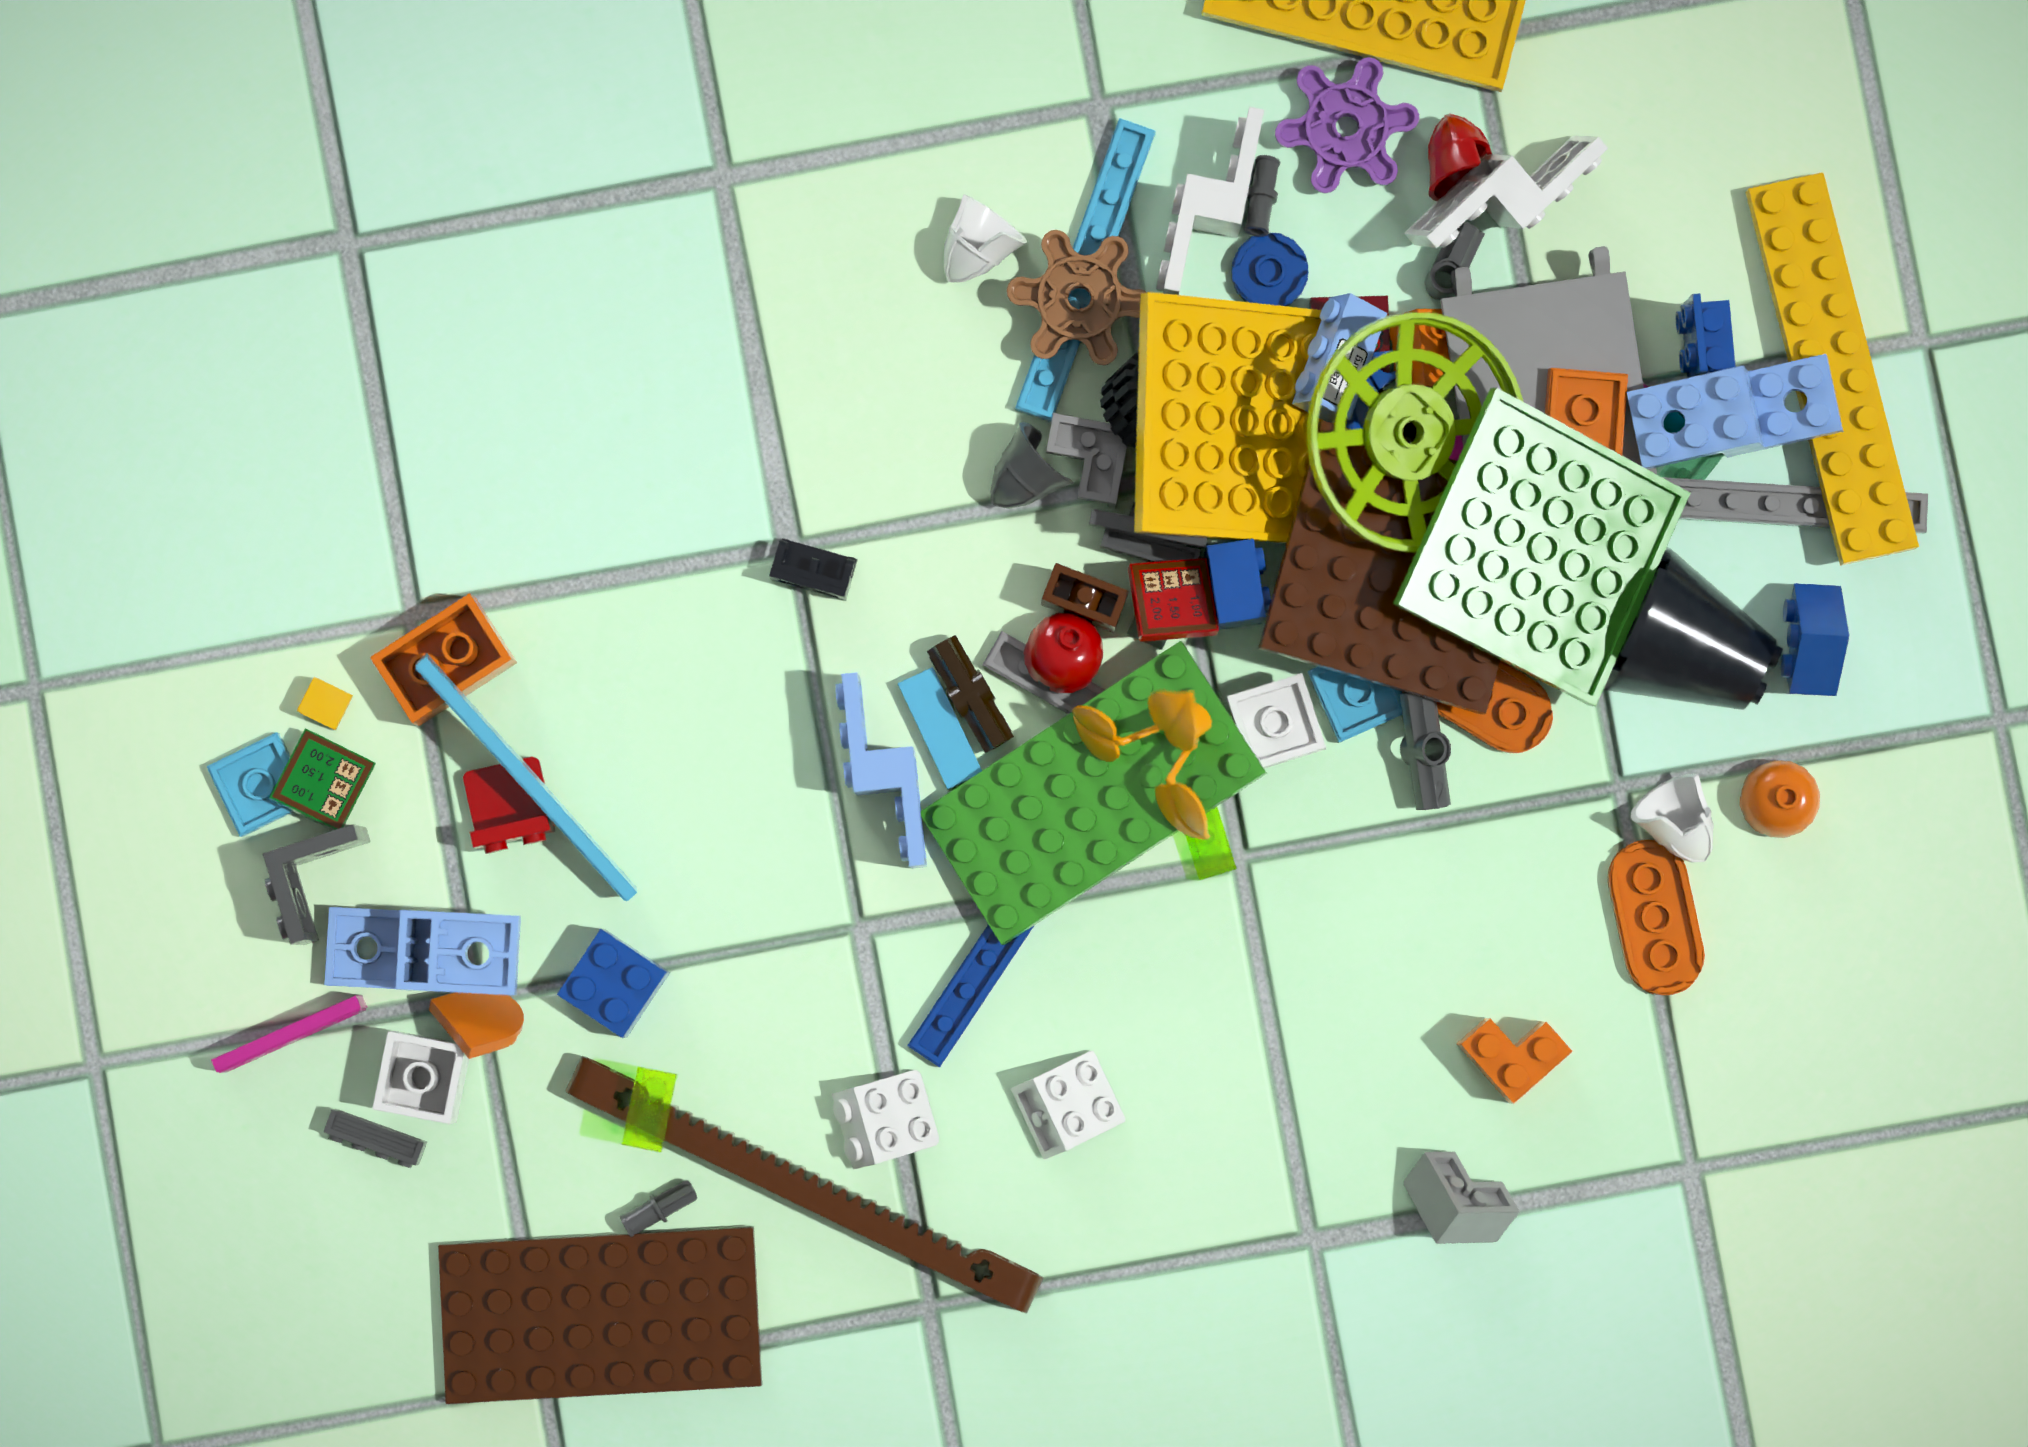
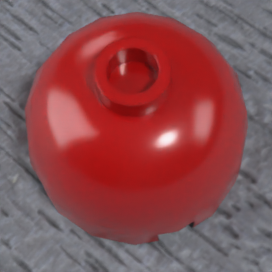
(1064, 652)

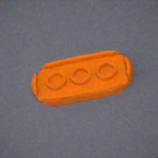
(1516, 714)
(1655, 918)

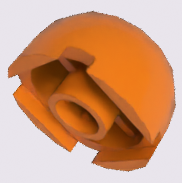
(1779, 799)

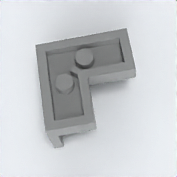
(1099, 449)
(1454, 1205)

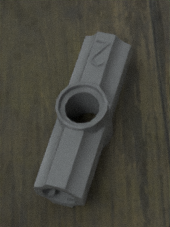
(1427, 768)

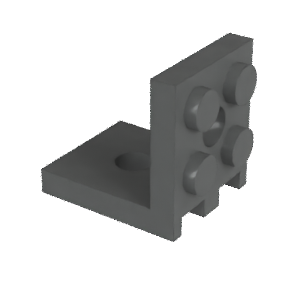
(285, 883)

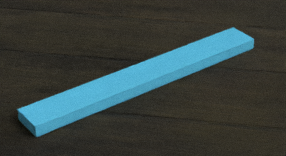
(1101, 220)
(526, 777)

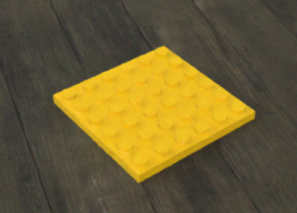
(1217, 417)

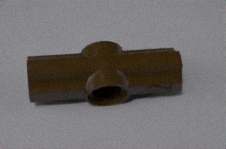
(970, 694)

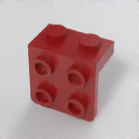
(503, 809)

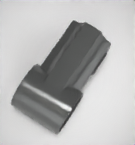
(1455, 255)

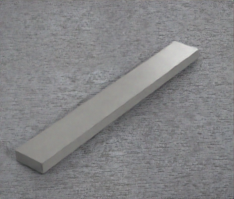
(1770, 504)

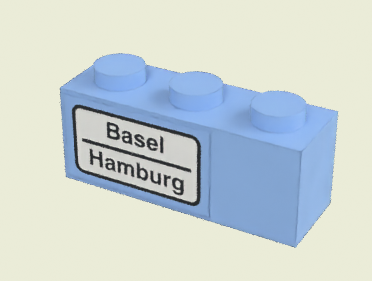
(1340, 319)

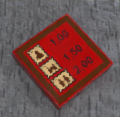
(1173, 599)

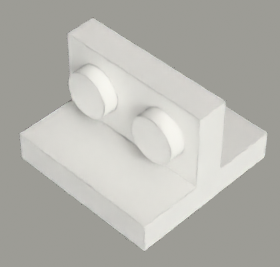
(1278, 720)

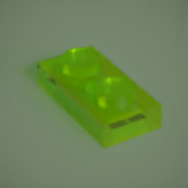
(1214, 854)
(649, 1109)

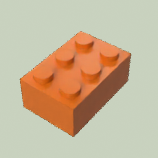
(459, 642)

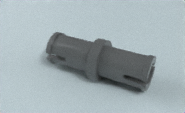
(1262, 195)

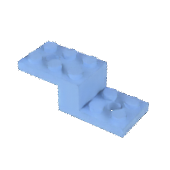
(1734, 411)
(881, 770)
(422, 950)

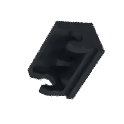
(813, 569)

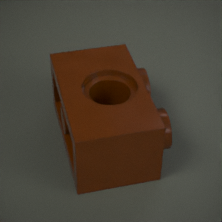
(1085, 596)

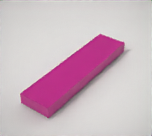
(289, 1034)

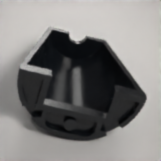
(1693, 644)

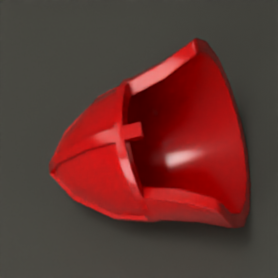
(1453, 152)

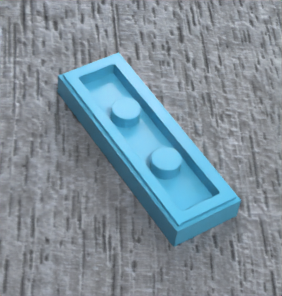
(940, 728)

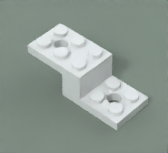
(1507, 192)
(1211, 203)

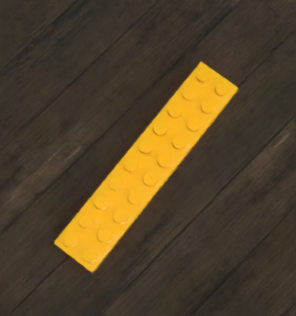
(1821, 317)

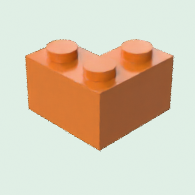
(1510, 1066)

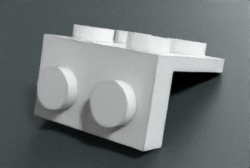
(885, 1119)

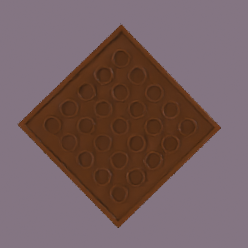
(1340, 591)

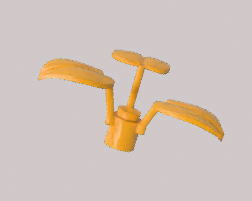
(1183, 725)

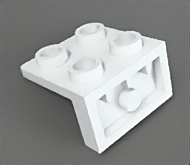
(1068, 1105)

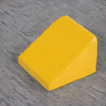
(324, 703)

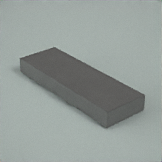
(1126, 524)

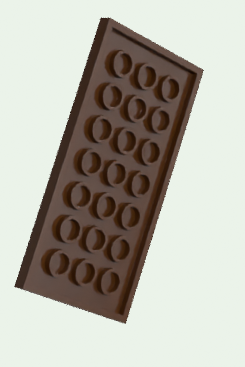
(600, 1315)

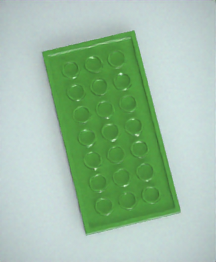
(1062, 820)

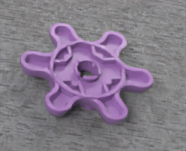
(1351, 99)

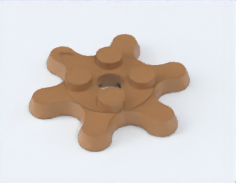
(1065, 273)

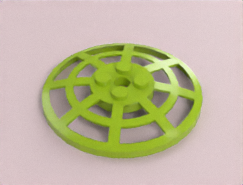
(1390, 413)

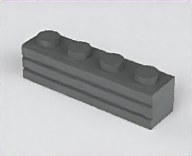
(1146, 548)
(376, 1137)

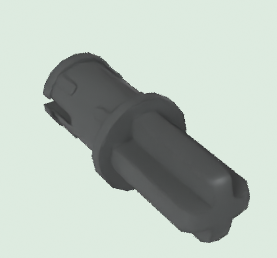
(659, 1208)

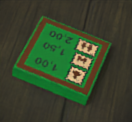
(322, 780)

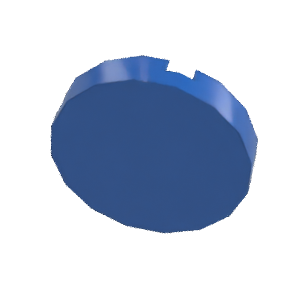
(1270, 270)

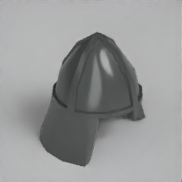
(1022, 473)

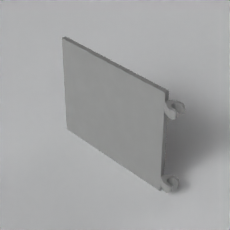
(1548, 326)

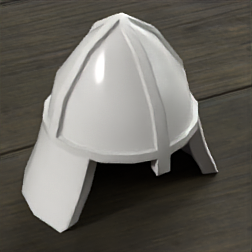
(977, 241)
(1678, 817)

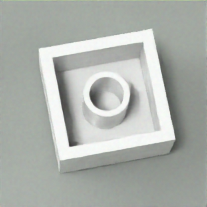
(421, 1078)

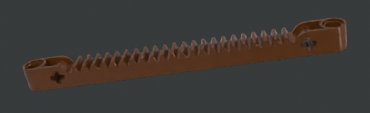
(1009, 1283)

